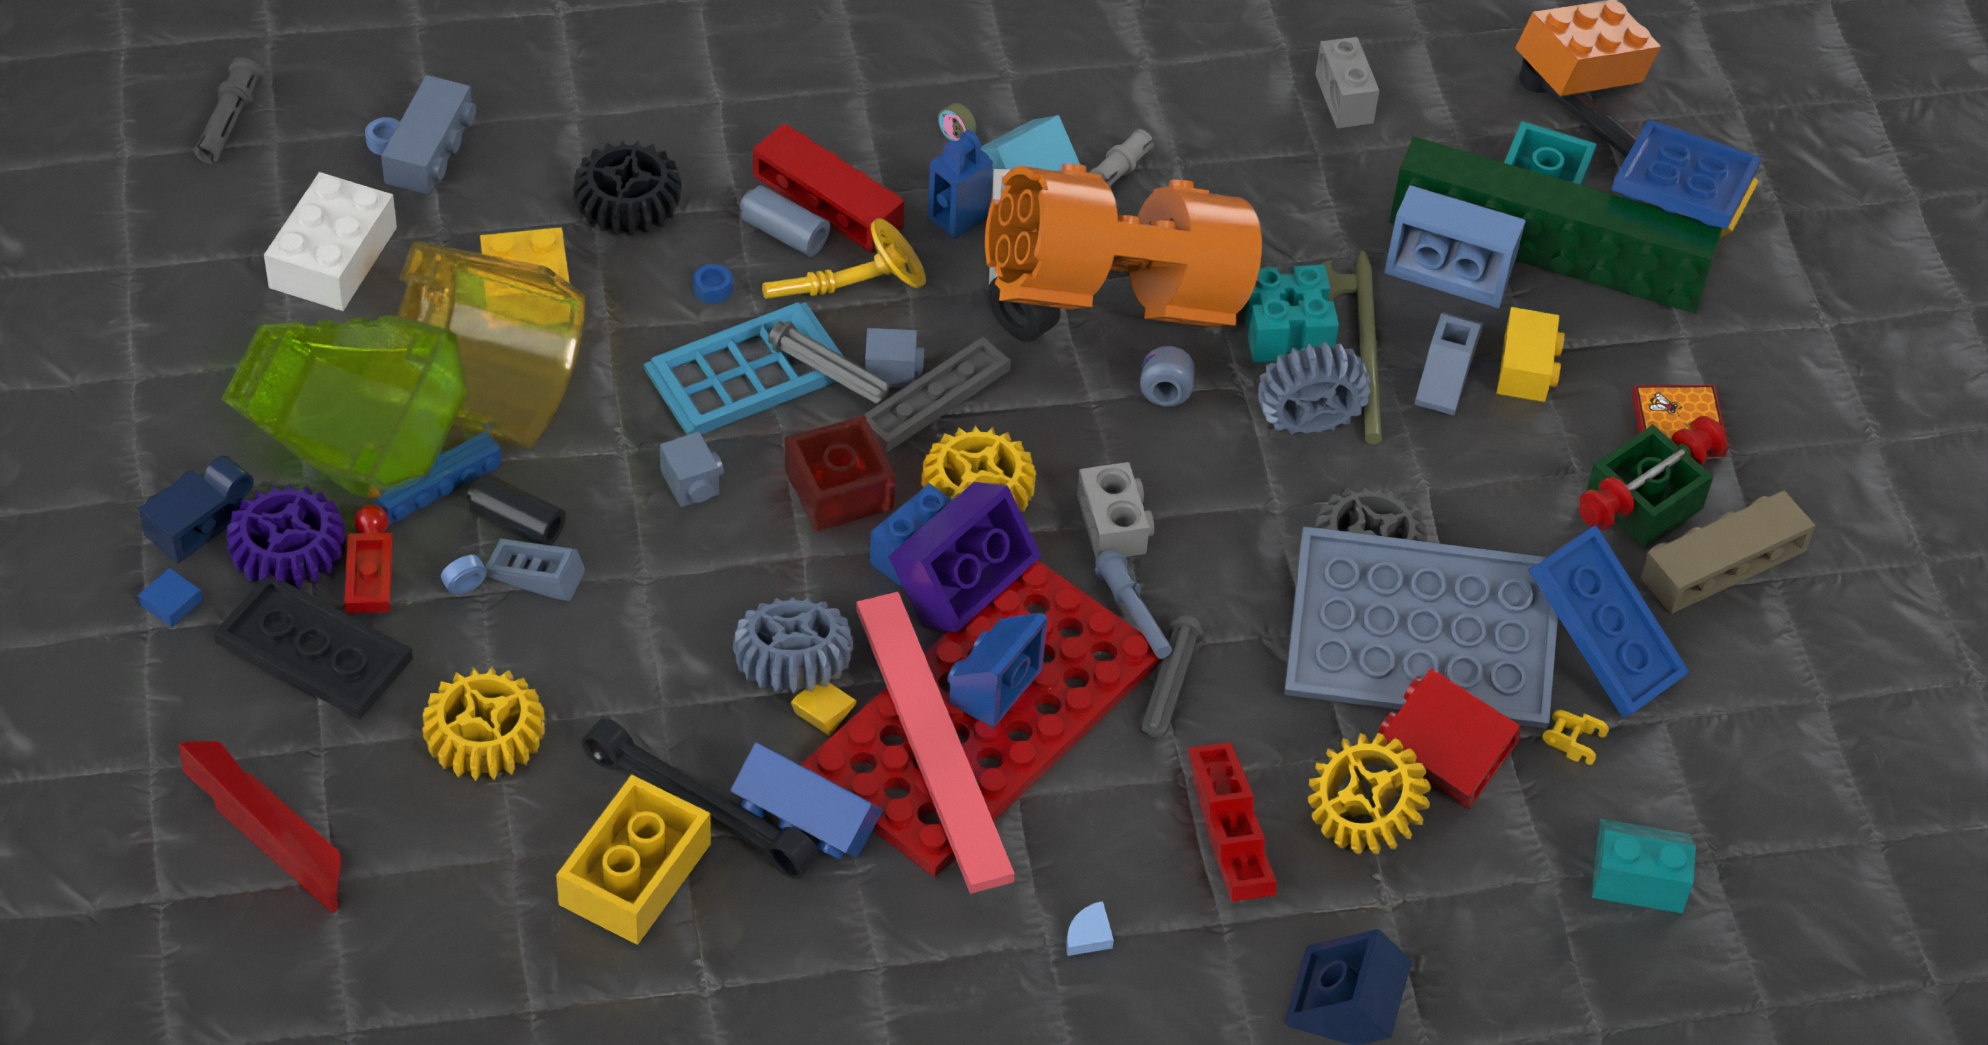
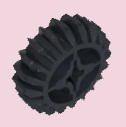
(627, 187)

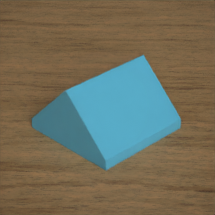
(1034, 144)

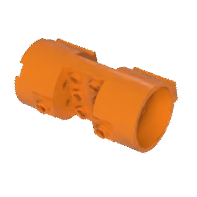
(1185, 252)

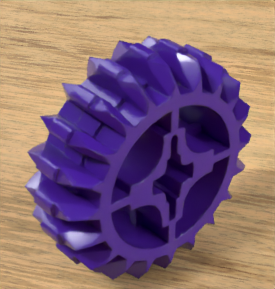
(282, 527)

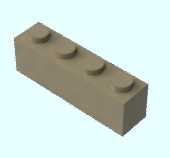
(1727, 551)

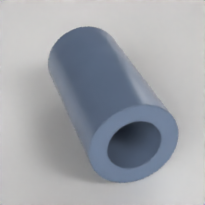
(784, 220)

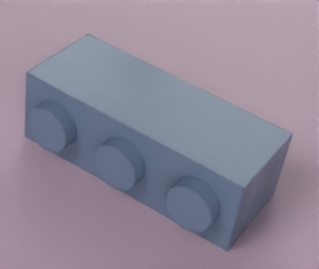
(428, 135)

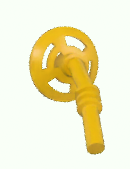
(891, 258)

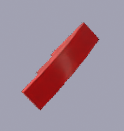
(1231, 821)

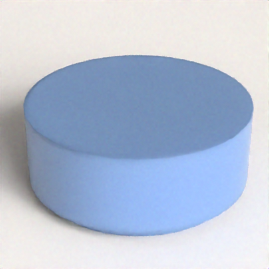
(379, 133)
(464, 574)

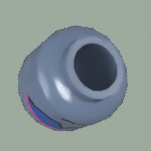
(1167, 376)

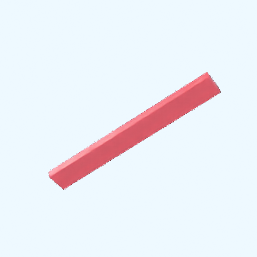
(935, 743)

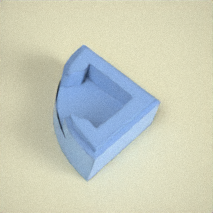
(1089, 931)

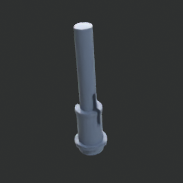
(1113, 569)

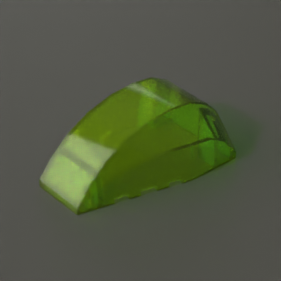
(355, 397)

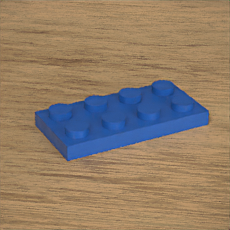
(1609, 621)

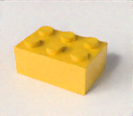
(634, 859)

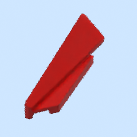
(265, 819)

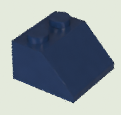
(1350, 988)

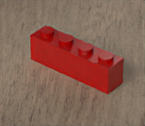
(825, 185)

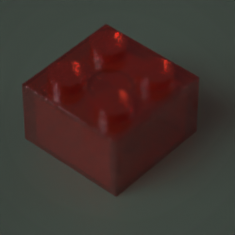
(840, 473)

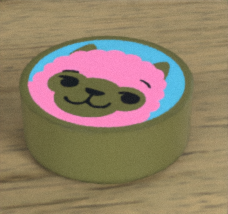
(955, 120)

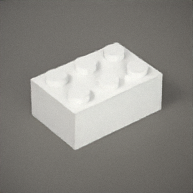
(330, 241)

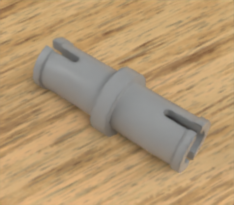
(1123, 158)

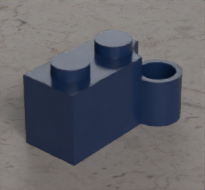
(195, 507)

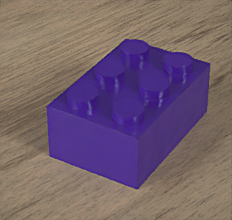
(965, 556)

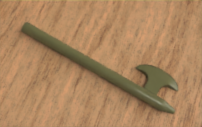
(1362, 285)

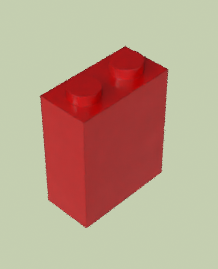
(1452, 735)

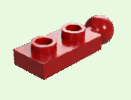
(369, 563)

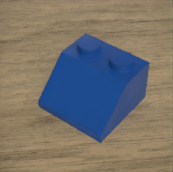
(999, 667)

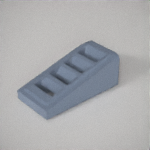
(559, 580)

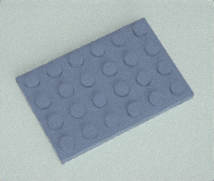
(1392, 608)

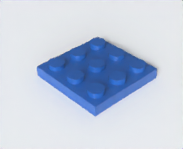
(1686, 174)

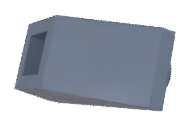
(1448, 363)

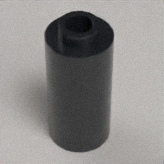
(516, 510)

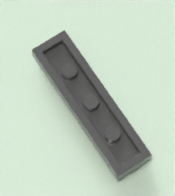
(937, 393)

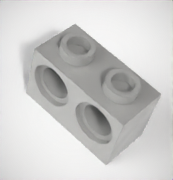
(1347, 82)
(1114, 509)

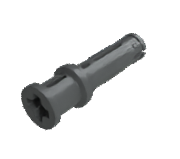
(233, 97)

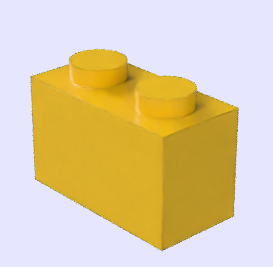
(1529, 354)

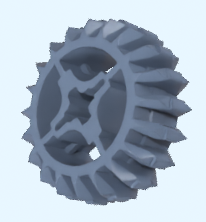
(1314, 389)
(793, 644)

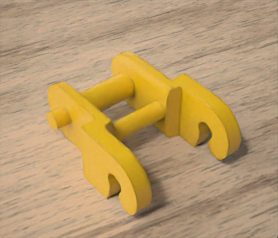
(1578, 725)

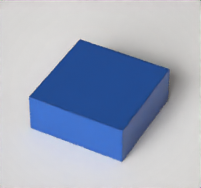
(170, 597)

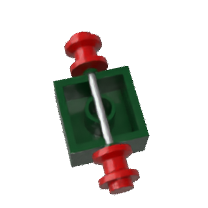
(1653, 481)

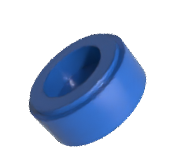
(712, 283)

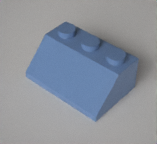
(1454, 246)

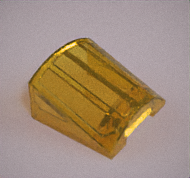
(513, 332)

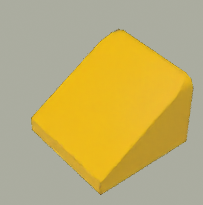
(823, 707)

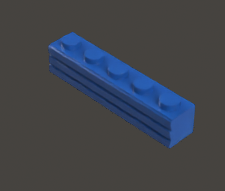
(451, 471)

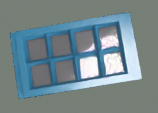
(737, 371)

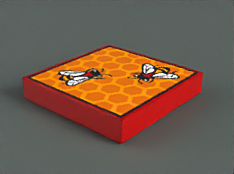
(1675, 407)

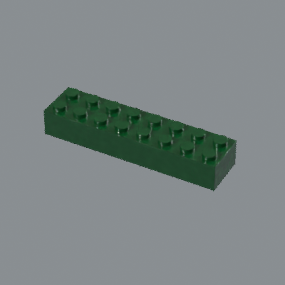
(1574, 226)

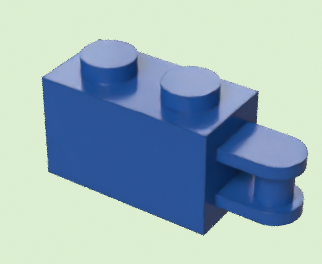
(960, 185)

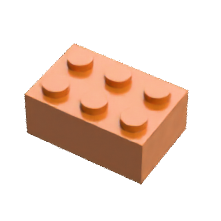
(1587, 47)

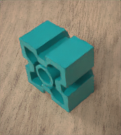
(1289, 312)

